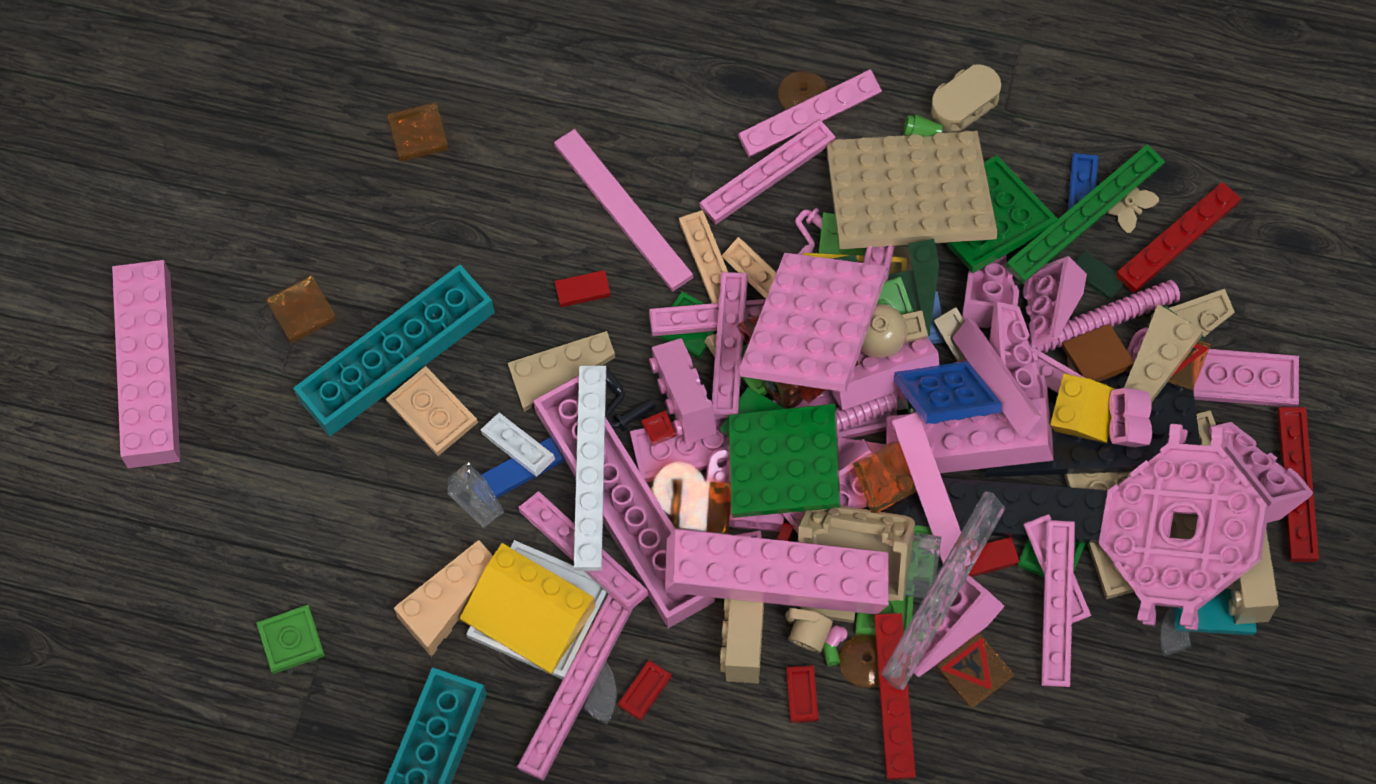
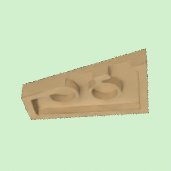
(1206, 311)

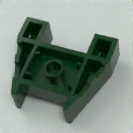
(919, 282)

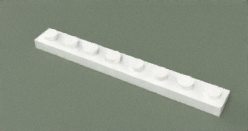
(590, 469)

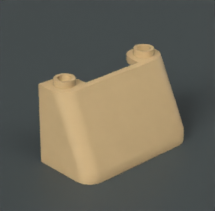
(865, 531)

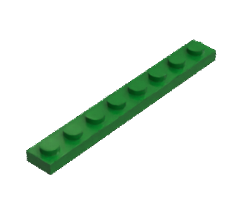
(1084, 214)

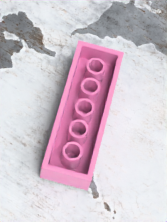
(985, 441)

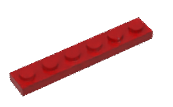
(1178, 237)
(1296, 455)
(894, 702)

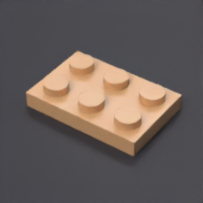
(431, 411)

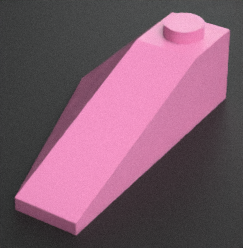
(850, 488)

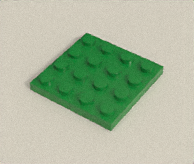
(1017, 217)
(784, 461)

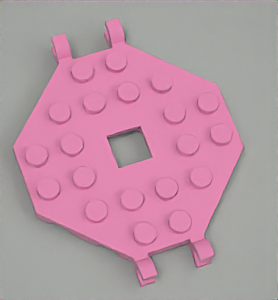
(1226, 534)

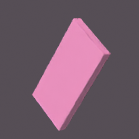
(1249, 378)

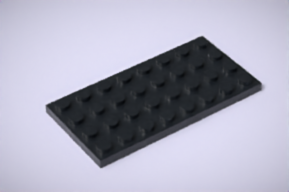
(1082, 455)

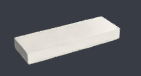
(517, 444)

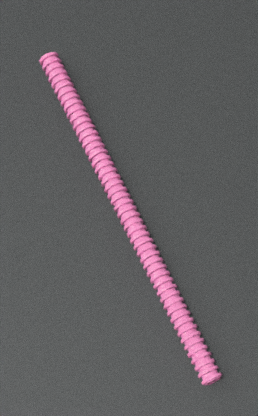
(1110, 314)

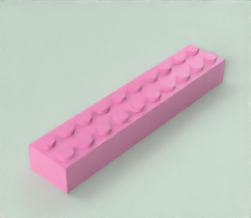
(629, 505)

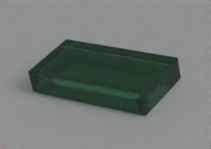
(1099, 276)

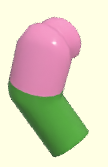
(835, 635)

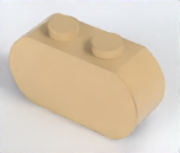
(965, 98)

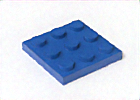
(947, 392)

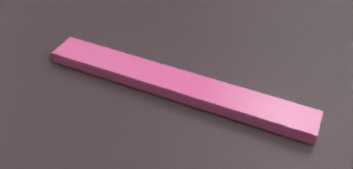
(623, 210)
(574, 689)

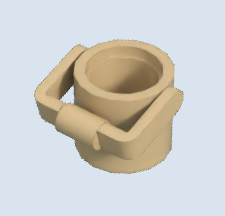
(808, 629)

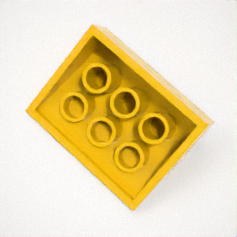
(527, 608)

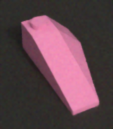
(986, 287)
(1052, 298)
(1011, 344)
(1278, 487)
(967, 616)

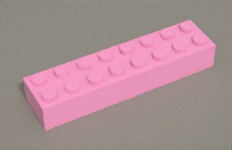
(145, 364)
(776, 572)

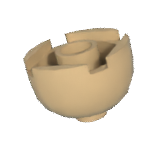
(885, 333)

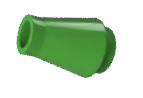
(921, 126)

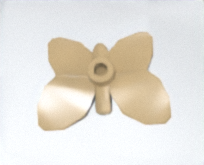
(1132, 203)

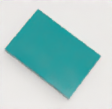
(1215, 618)

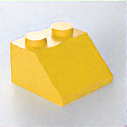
(1082, 409)

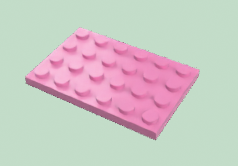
(814, 322)

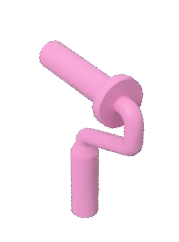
(813, 216)

